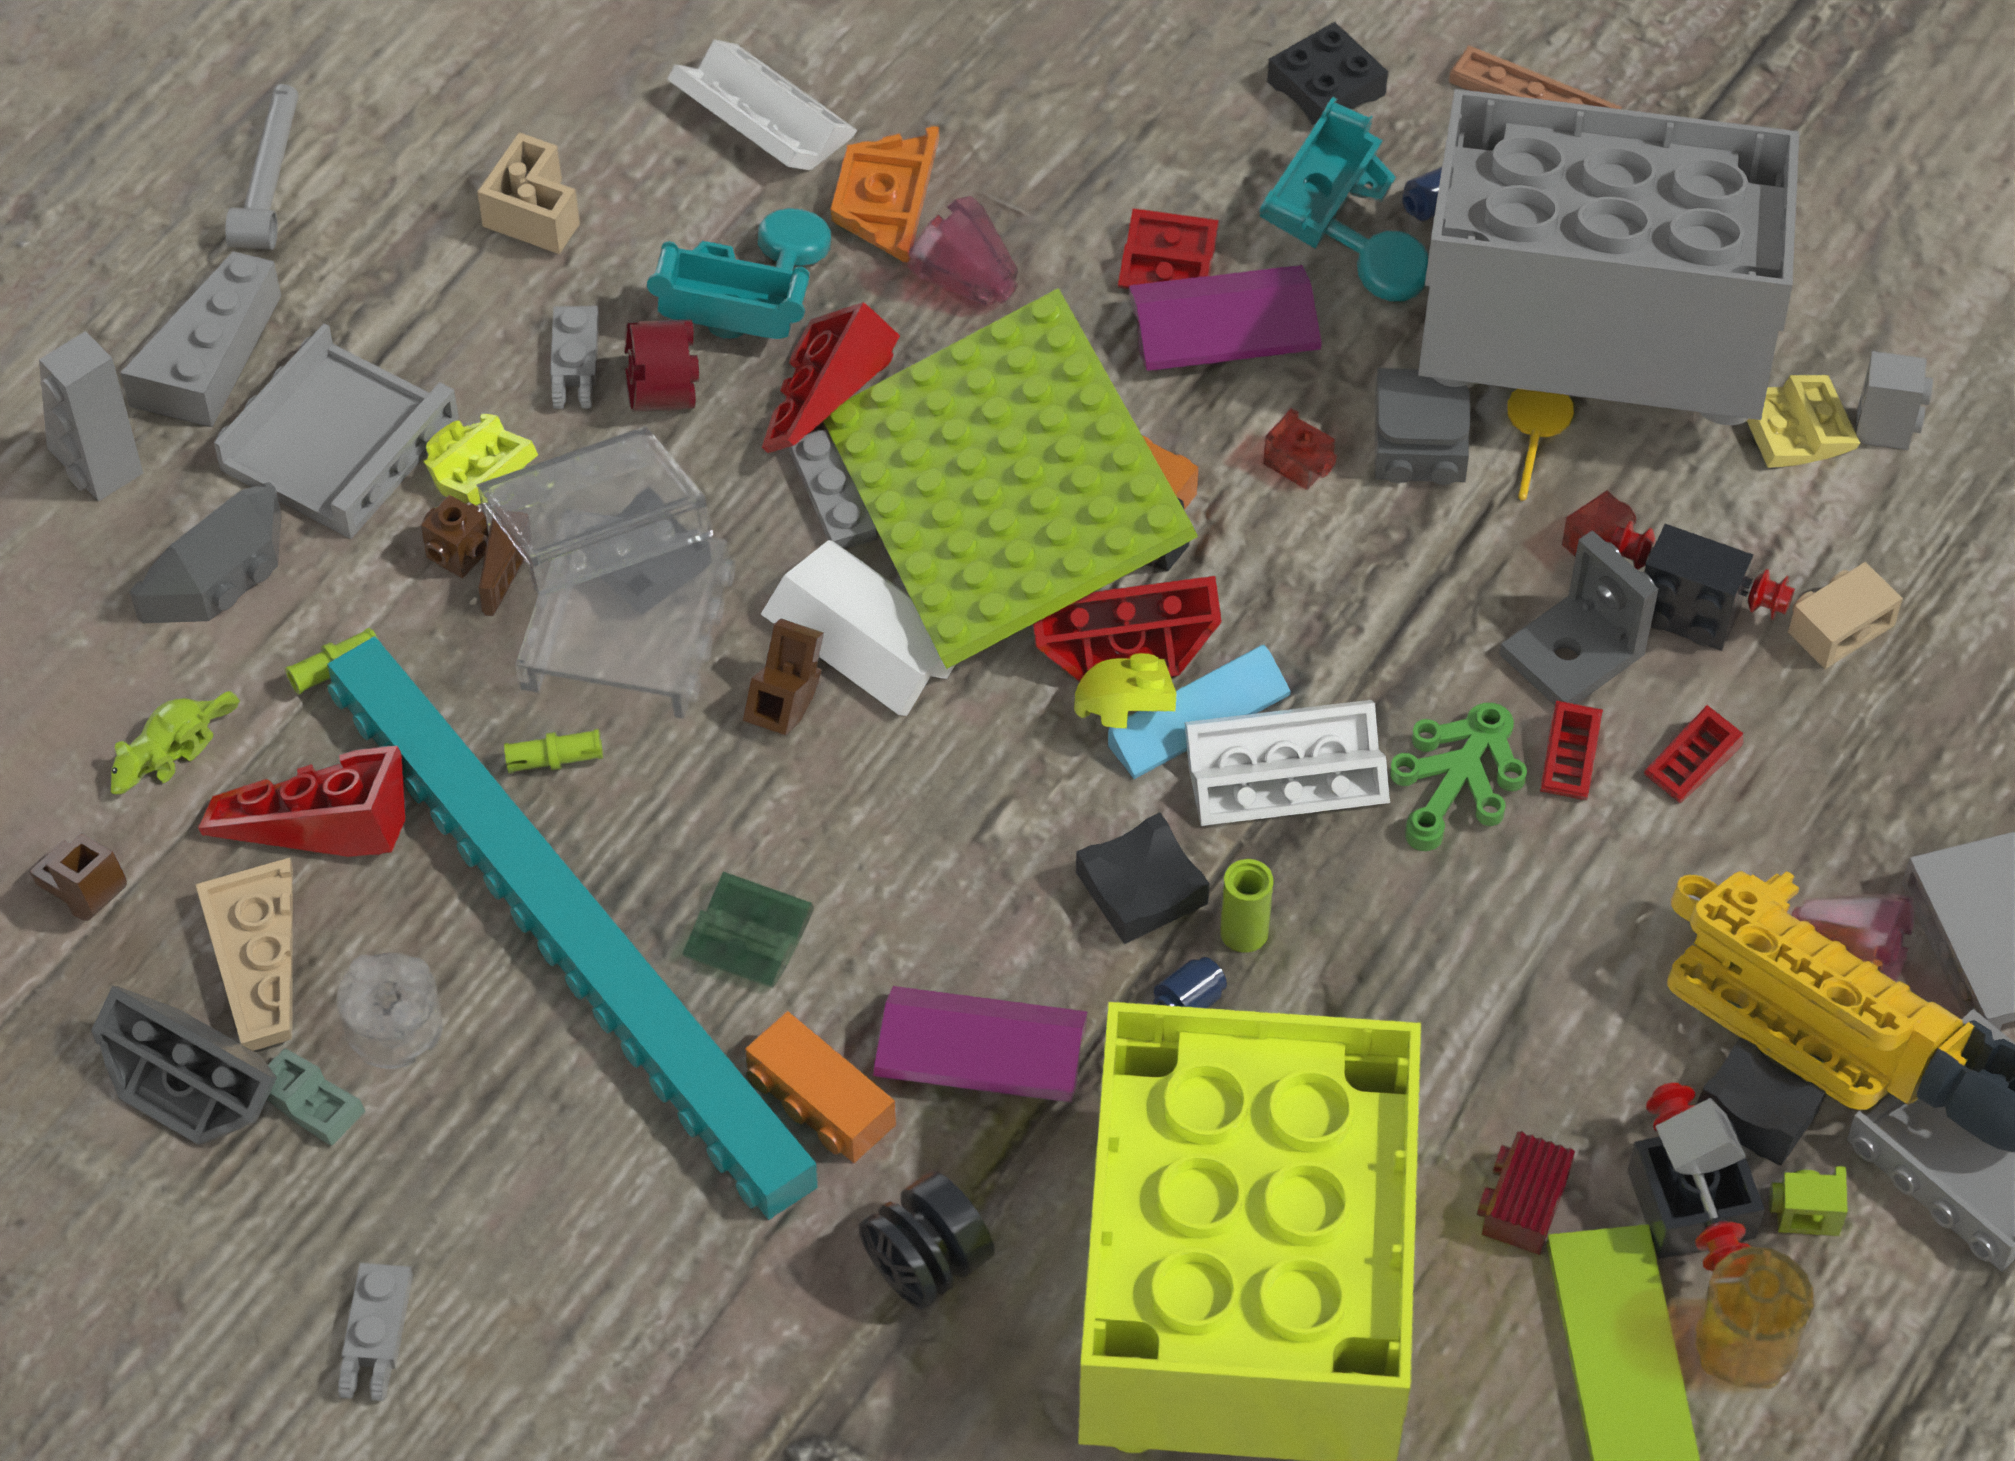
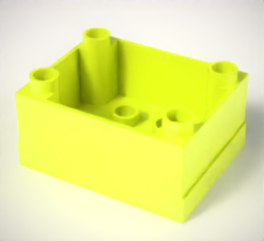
(1252, 1235)

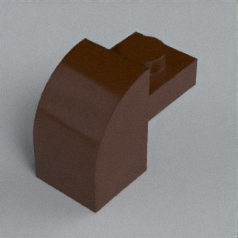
(789, 679)
(81, 875)

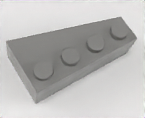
(205, 344)
(87, 417)

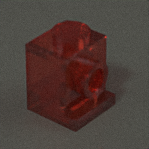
(1299, 450)
(1599, 515)

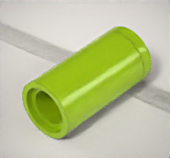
(1246, 905)

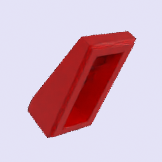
(1576, 717)
(1706, 721)

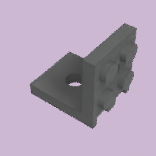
(1600, 620)

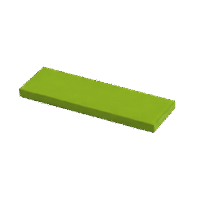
(1621, 1345)

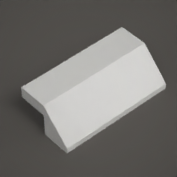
(763, 106)
(866, 624)
(1286, 762)

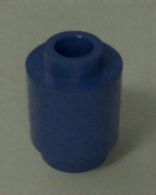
(1421, 195)
(1192, 985)

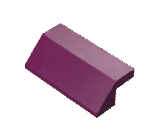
(1225, 317)
(980, 1043)

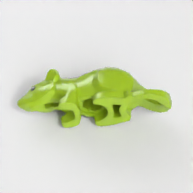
(171, 732)

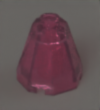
(965, 255)
(1866, 924)

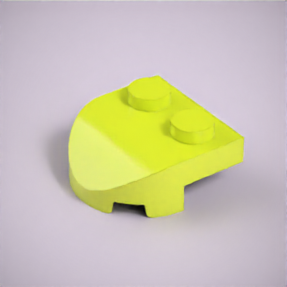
(474, 454)
(1125, 686)

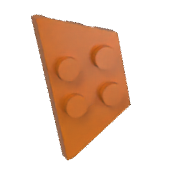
(885, 190)

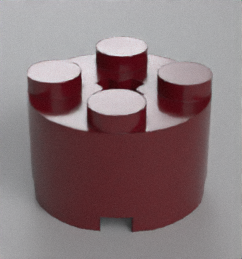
(660, 365)

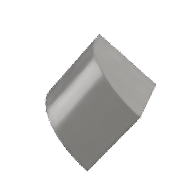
(1700, 1139)

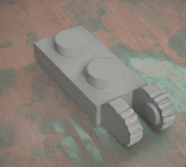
(574, 353)
(375, 1327)

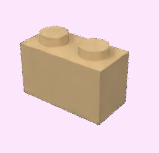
(1844, 614)

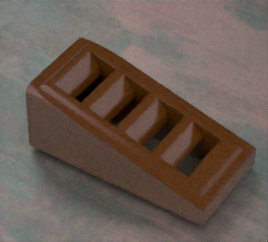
(498, 570)

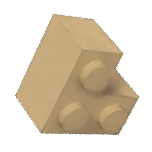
(526, 196)

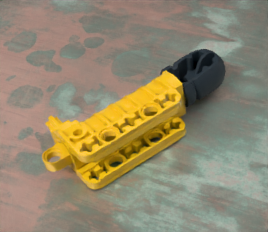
(1834, 1008)

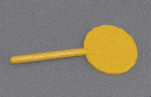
(1538, 416)

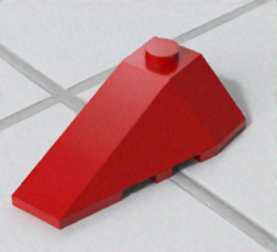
(830, 365)
(333, 811)

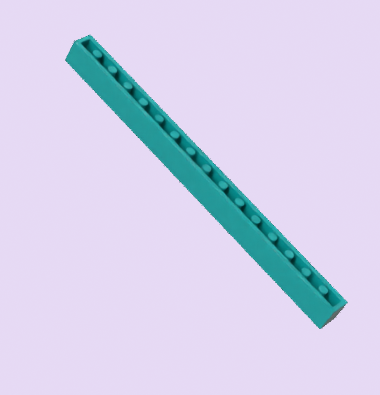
(575, 933)

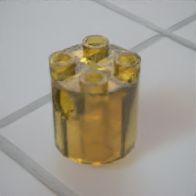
(1754, 1317)

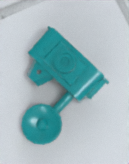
(1317, 184)
(740, 294)

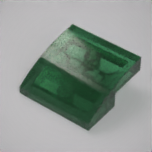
(748, 930)

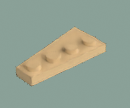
(253, 944)

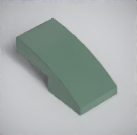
(311, 1099)

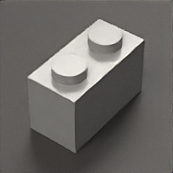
(1892, 400)

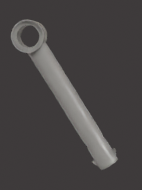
(255, 223)

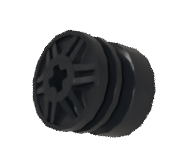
(926, 1239)

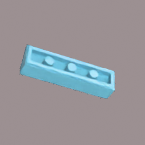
(1232, 690)

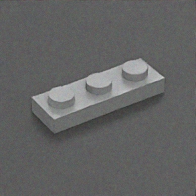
(832, 491)

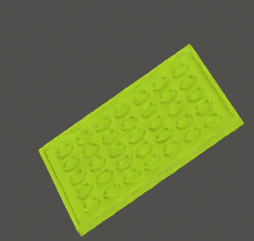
(1006, 478)

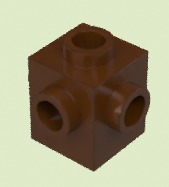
(455, 535)

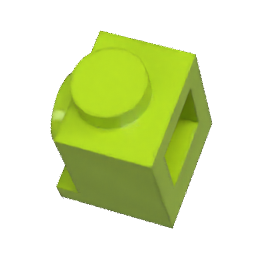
(1810, 1202)

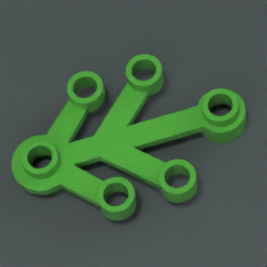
(1459, 766)

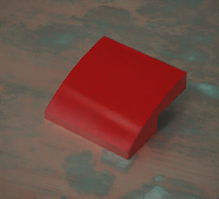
(1167, 247)

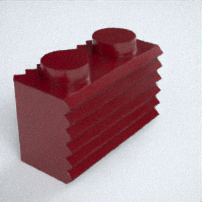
(1526, 1192)

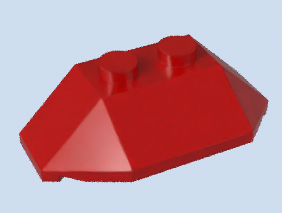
(1153, 619)

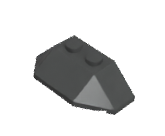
(213, 561)
(180, 1067)

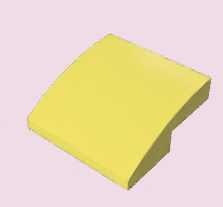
(1803, 423)

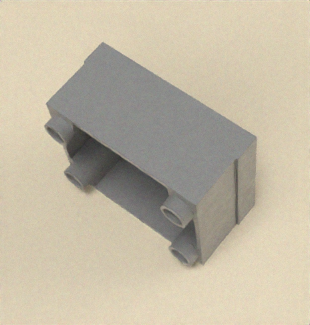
(1610, 254)

